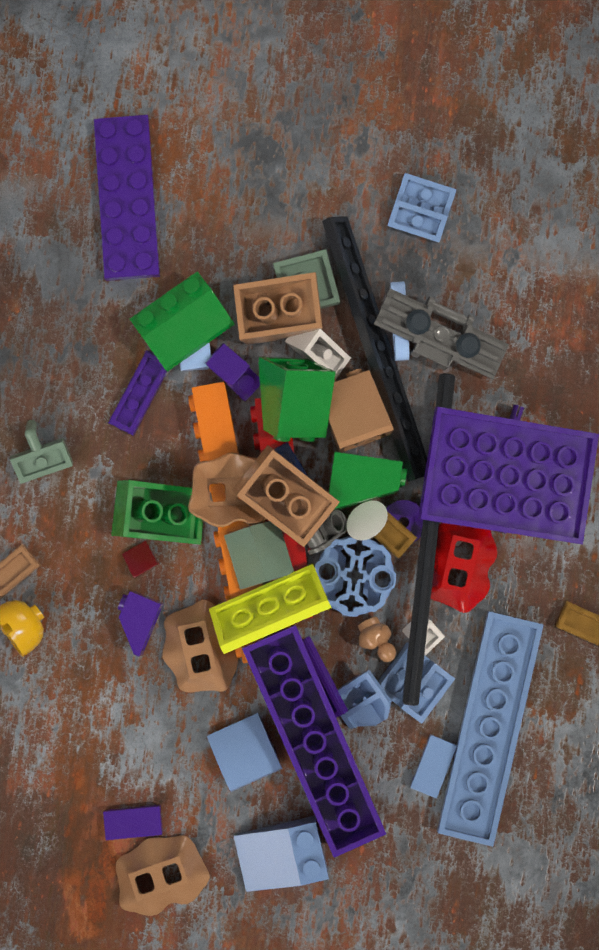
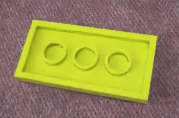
(268, 608)

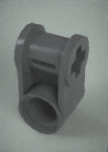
(329, 531)

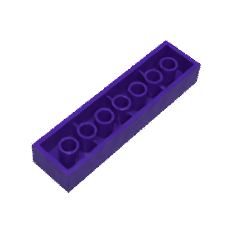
(314, 740)

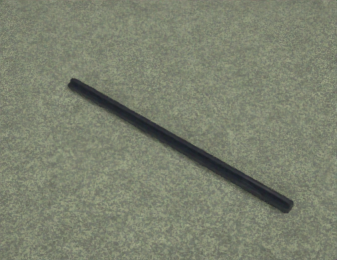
(424, 579)

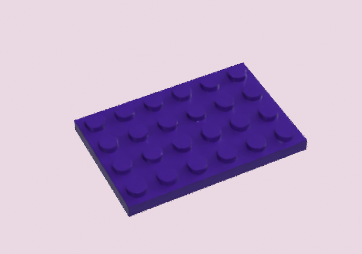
(508, 475)

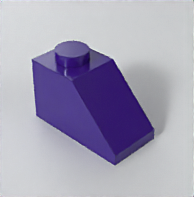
(138, 619)

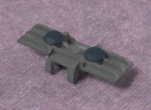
(437, 342)

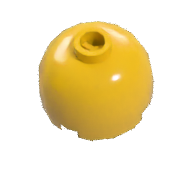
(21, 625)

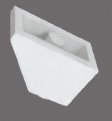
(320, 349)

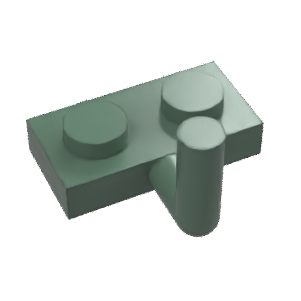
(40, 459)

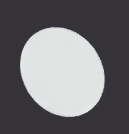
(367, 520)

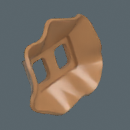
(228, 471)
(178, 653)
(151, 858)

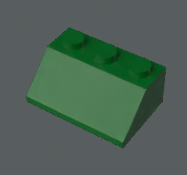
(182, 321)

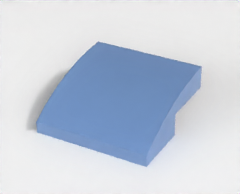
(422, 207)
(433, 685)
(244, 752)

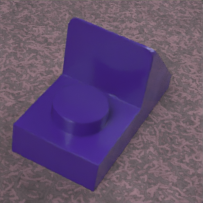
(233, 372)

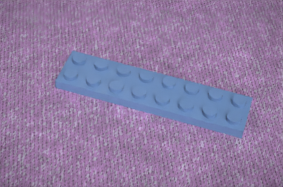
(490, 729)

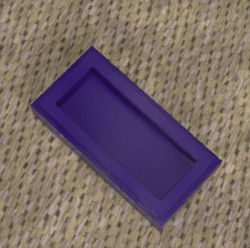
(133, 822)

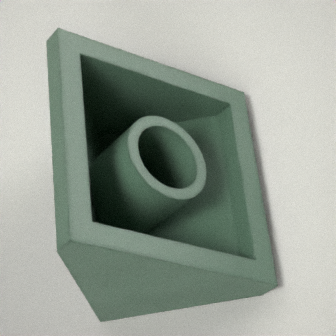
(258, 554)

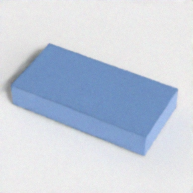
(433, 766)

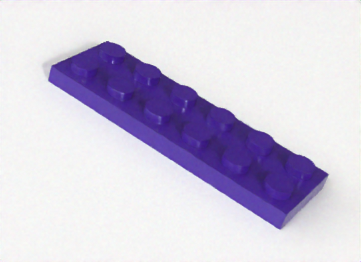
(126, 198)

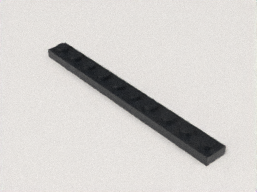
(376, 345)

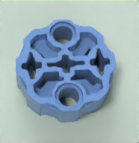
(379, 562)

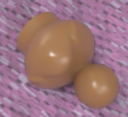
(374, 635)

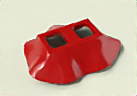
(477, 567)

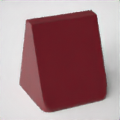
(140, 559)

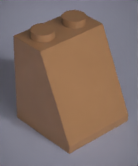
(357, 412)

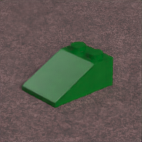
(155, 513)

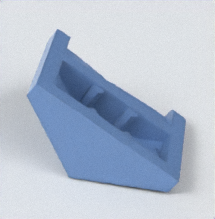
(365, 701)

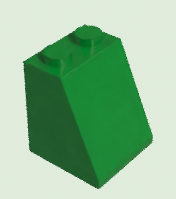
(295, 398)
(364, 478)

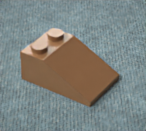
(277, 308)
(285, 496)

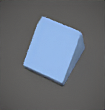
(197, 360)

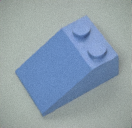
(282, 855)

